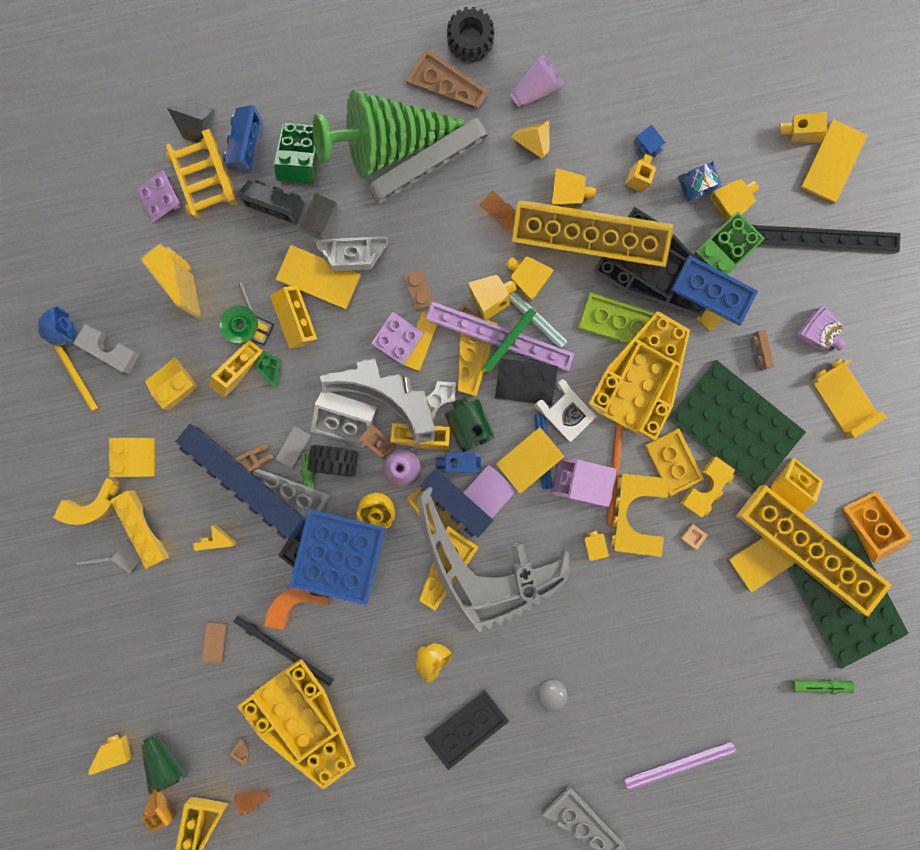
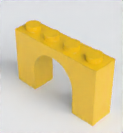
(626, 537)

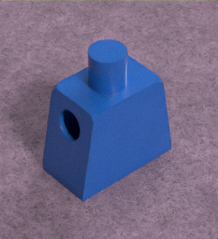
(466, 462)

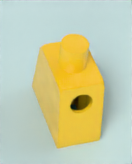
(806, 128)
(570, 189)
(734, 198)
(529, 276)
(491, 295)

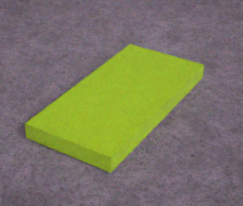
(612, 318)

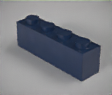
(457, 503)

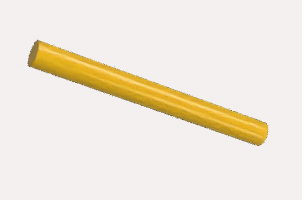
(76, 378)

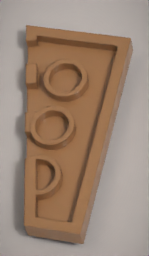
(443, 79)

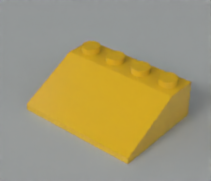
(174, 277)

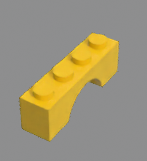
(131, 515)

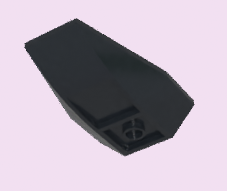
(650, 280)

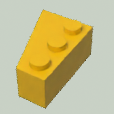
(198, 822)

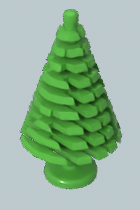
(381, 131)

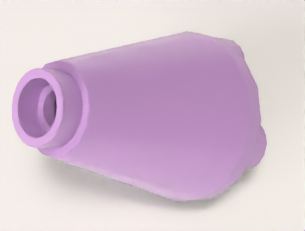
(537, 83)
(410, 464)

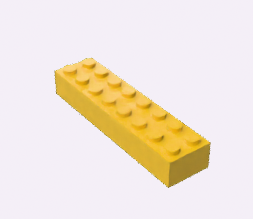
(592, 233)
(814, 550)

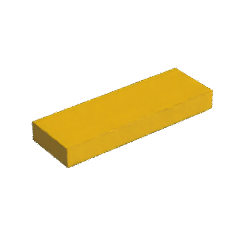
(419, 353)

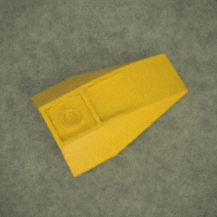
(644, 378)
(299, 724)

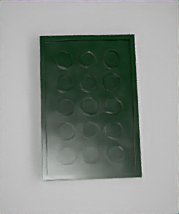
(736, 425)
(844, 630)

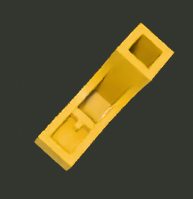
(75, 514)

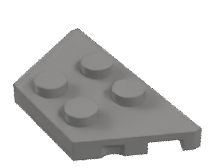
(351, 253)

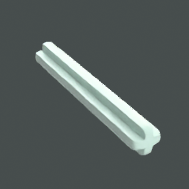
(538, 320)

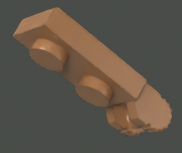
(250, 460)

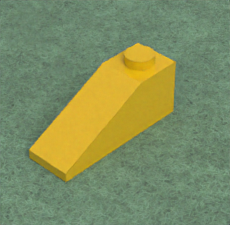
(234, 369)
(402, 435)

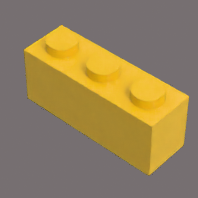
(293, 317)

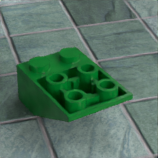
(296, 154)

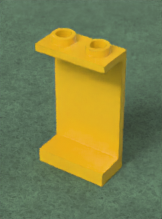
(846, 399)

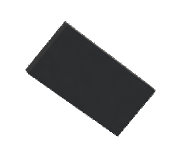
(466, 729)

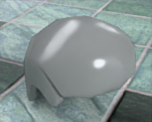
(552, 695)

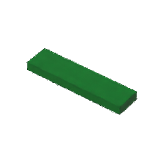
(507, 342)

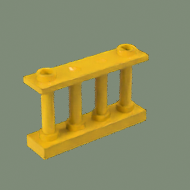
(220, 177)

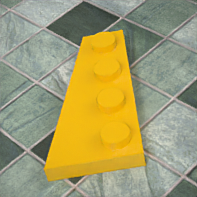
(472, 357)
(433, 589)

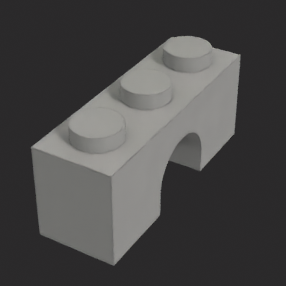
(92, 341)

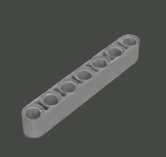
(428, 160)

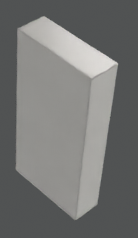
(293, 447)

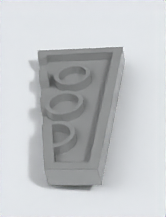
(295, 494)
(578, 818)

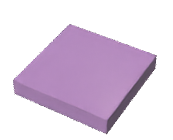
(490, 491)

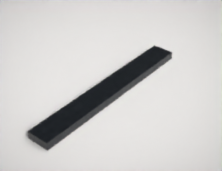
(829, 239)

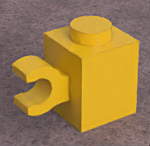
(641, 174)

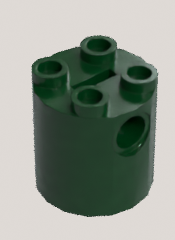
(468, 417)

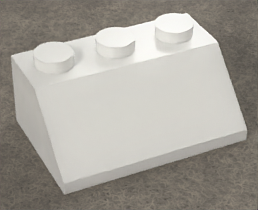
(342, 418)

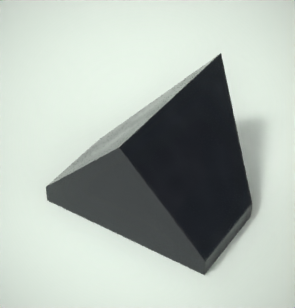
(191, 120)

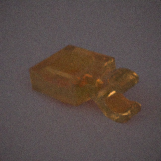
(249, 801)

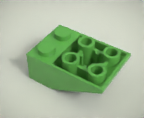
(729, 244)

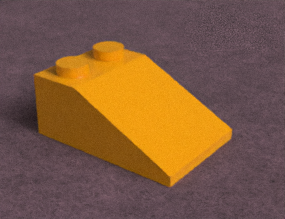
(876, 527)

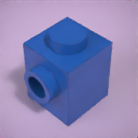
(649, 142)

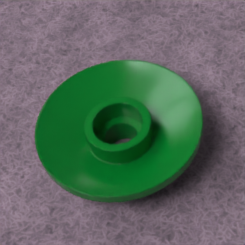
(230, 320)

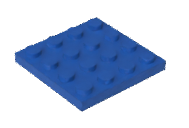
(337, 557)

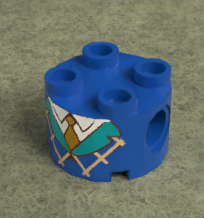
(700, 181)

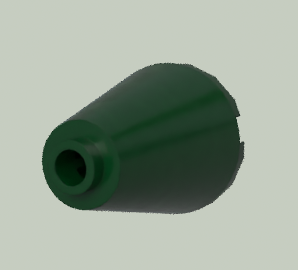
(160, 765)

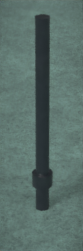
(251, 629)

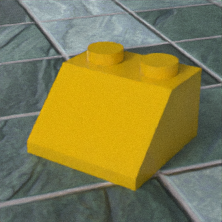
(171, 384)
(131, 457)
(797, 485)

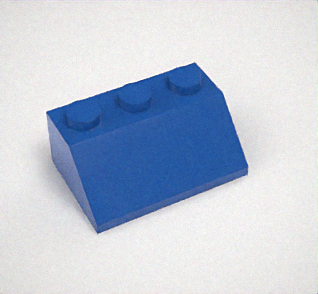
(242, 139)

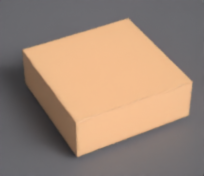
(693, 536)

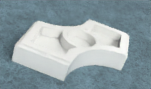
(443, 394)

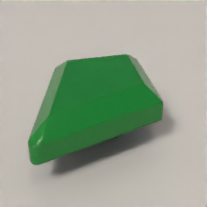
(268, 367)

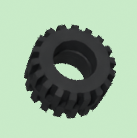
(470, 19)
(332, 460)

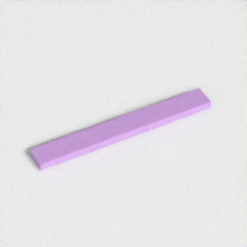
(496, 334)

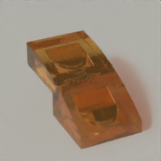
(499, 210)

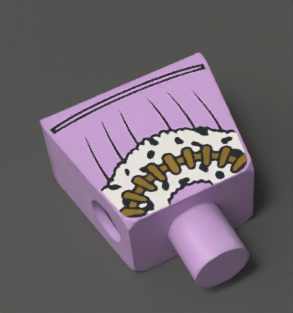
(822, 330)

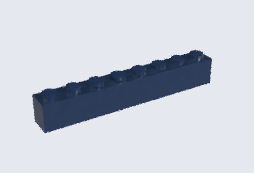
(241, 481)

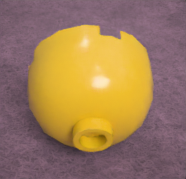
(376, 510)
(431, 660)

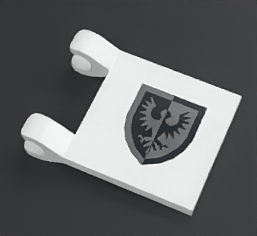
(568, 414)

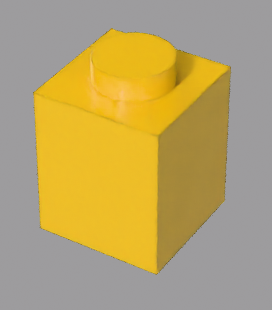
(595, 545)

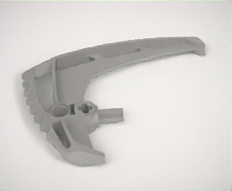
(489, 590)

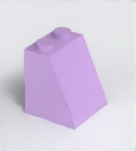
(584, 481)

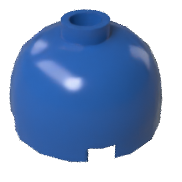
(56, 328)

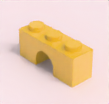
(718, 474)

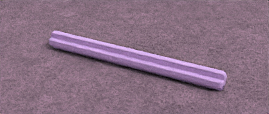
(679, 766)

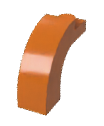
(280, 608)

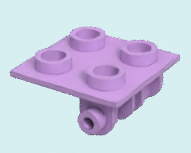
(158, 196)
(397, 338)

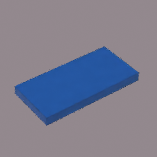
(714, 290)

